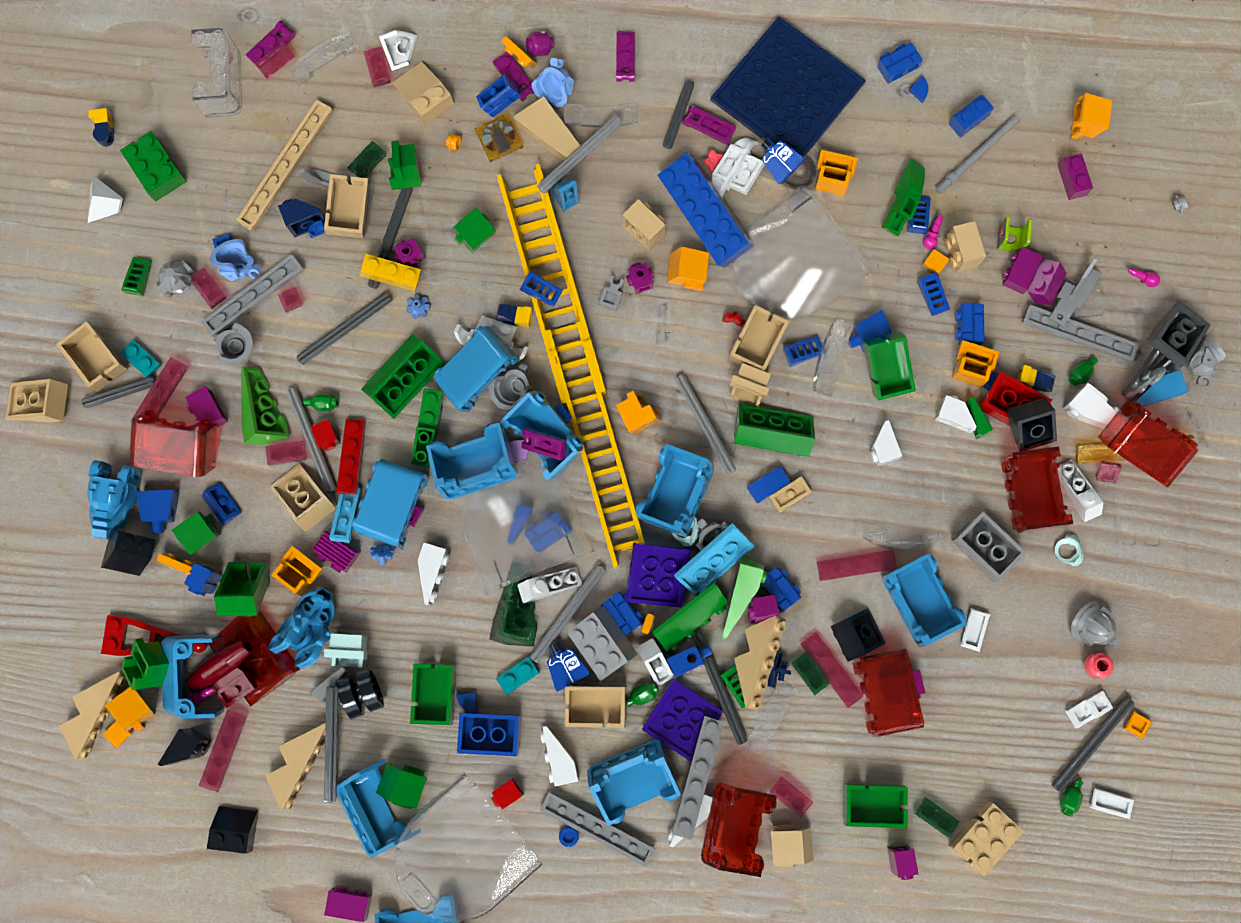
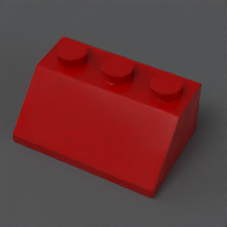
(1006, 394)

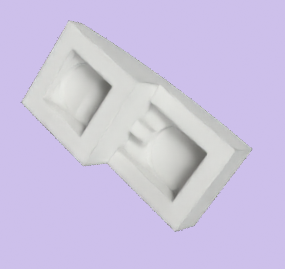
(1089, 709)

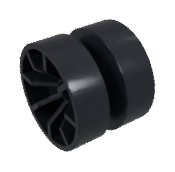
(355, 695)

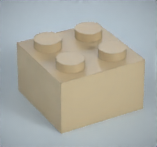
(644, 224)
(964, 247)

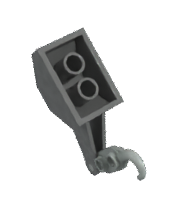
(1176, 339)

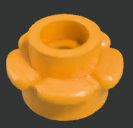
(453, 142)

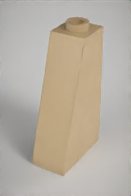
(546, 128)

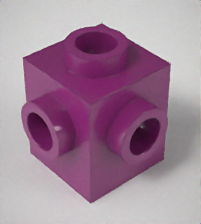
(408, 253)
(640, 277)

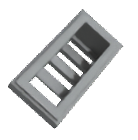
(320, 691)

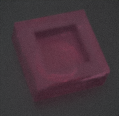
(290, 299)
(1108, 472)

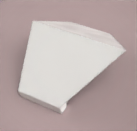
(398, 47)
(102, 201)

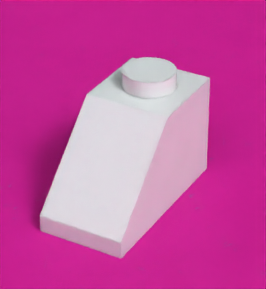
(956, 414)
(885, 447)
(655, 662)

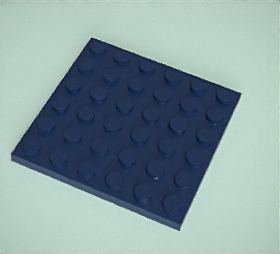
(788, 88)

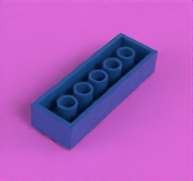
(705, 210)

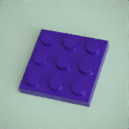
(652, 575)
(679, 719)

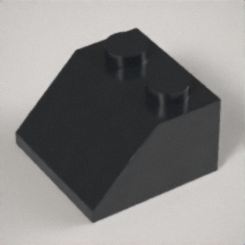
(1033, 424)
(127, 552)
(857, 635)
(185, 746)
(233, 830)

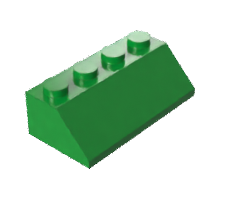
(402, 376)
(774, 430)
(691, 616)

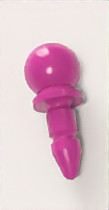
(930, 241)
(1150, 279)
(197, 697)

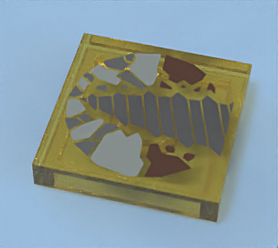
(498, 137)

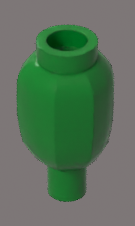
(1082, 372)
(322, 402)
(643, 694)
(1072, 799)

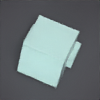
(347, 650)

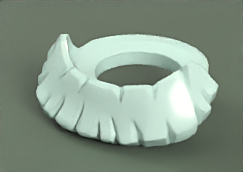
(689, 540)
(1072, 540)

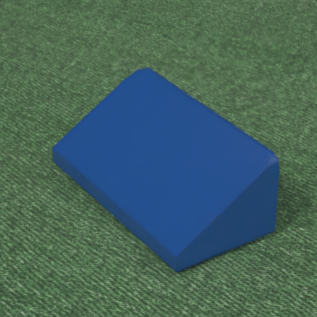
(221, 503)

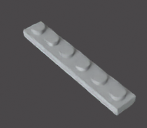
(252, 295)
(1081, 334)
(697, 778)
(597, 829)

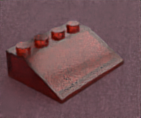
(264, 666)

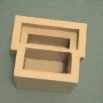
(750, 385)
(791, 845)

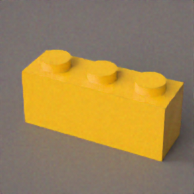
(389, 272)

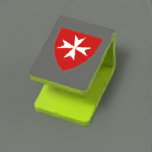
(1022, 235)

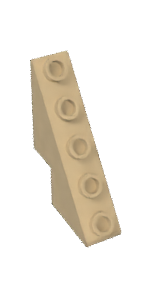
(757, 664)
(91, 705)
(298, 756)

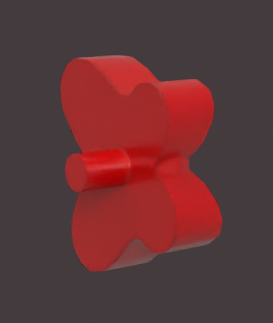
(734, 318)

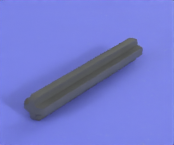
(678, 114)
(118, 392)

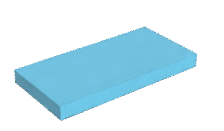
(714, 560)

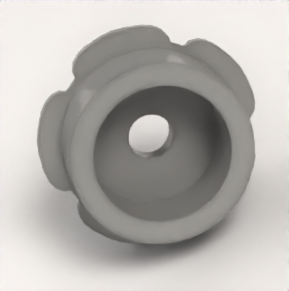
(1180, 203)

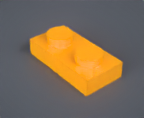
(512, 48)
(171, 560)

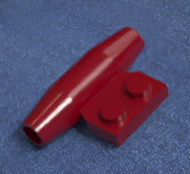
(224, 672)

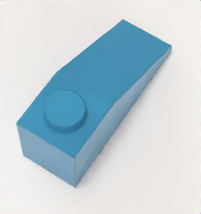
(565, 193)
(1168, 387)

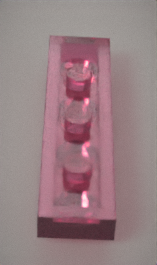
(163, 387)
(856, 565)
(832, 670)
(222, 751)

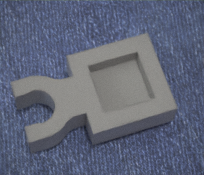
(611, 296)

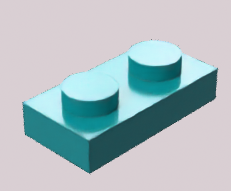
(140, 359)
(517, 675)

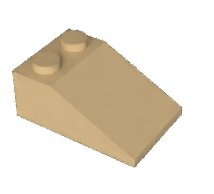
(423, 92)
(37, 401)
(302, 498)

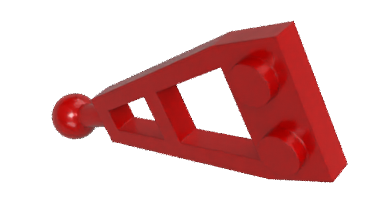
(116, 631)

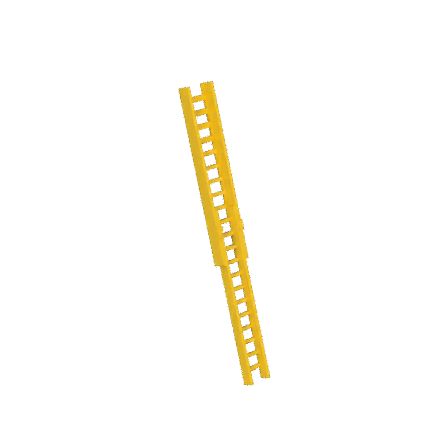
(585, 342)

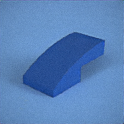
(769, 484)

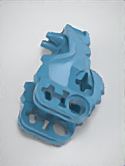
(111, 498)
(306, 628)

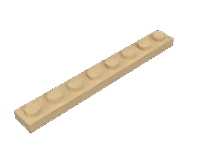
(284, 165)

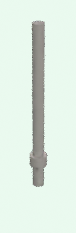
(952, 177)

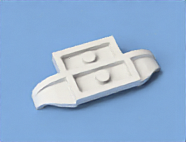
(737, 168)
(503, 330)

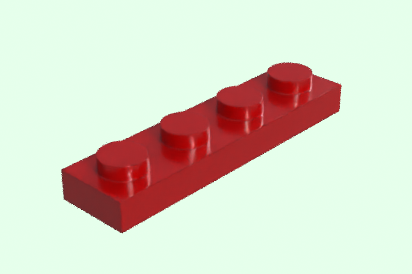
(351, 456)

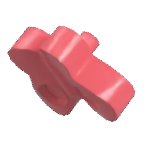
(712, 160)

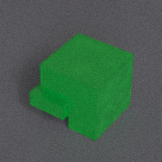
(404, 166)
(473, 230)
(196, 532)
(146, 665)
(402, 785)

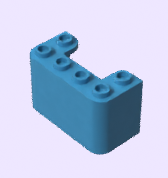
(472, 464)
(677, 490)
(389, 503)
(923, 601)

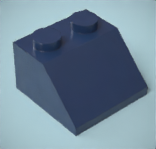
(299, 216)

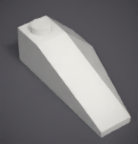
(1090, 407)

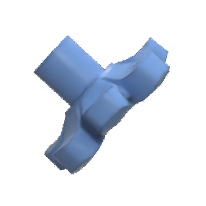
(418, 306)
(382, 553)

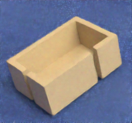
(347, 206)
(758, 339)
(91, 356)
(595, 707)
(986, 839)

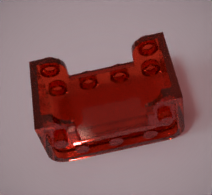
(1148, 443)
(172, 445)
(1035, 490)
(889, 693)
(734, 829)

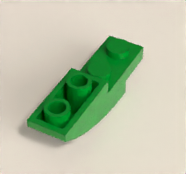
(907, 200)
(427, 426)

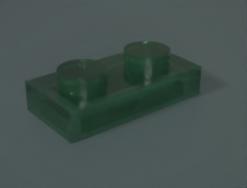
(367, 160)
(810, 673)
(936, 817)

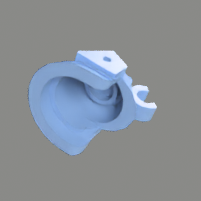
(554, 84)
(234, 260)

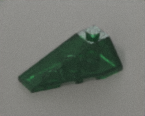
(513, 619)

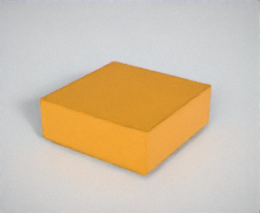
(935, 262)
(647, 624)
(1137, 724)
(116, 735)

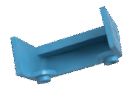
(176, 649)
(369, 811)

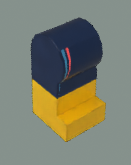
(103, 124)
(514, 315)
(1036, 379)

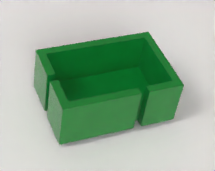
(151, 166)
(889, 365)
(237, 593)
(434, 693)
(875, 806)

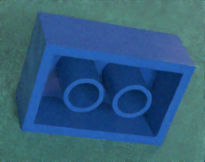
(488, 734)

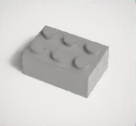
(989, 547)
(602, 643)

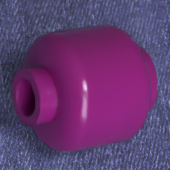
(539, 43)

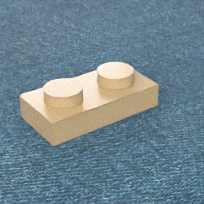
(790, 494)

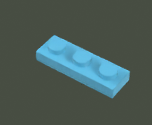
(344, 515)

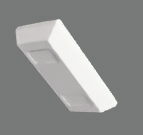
(975, 630)
(1112, 803)

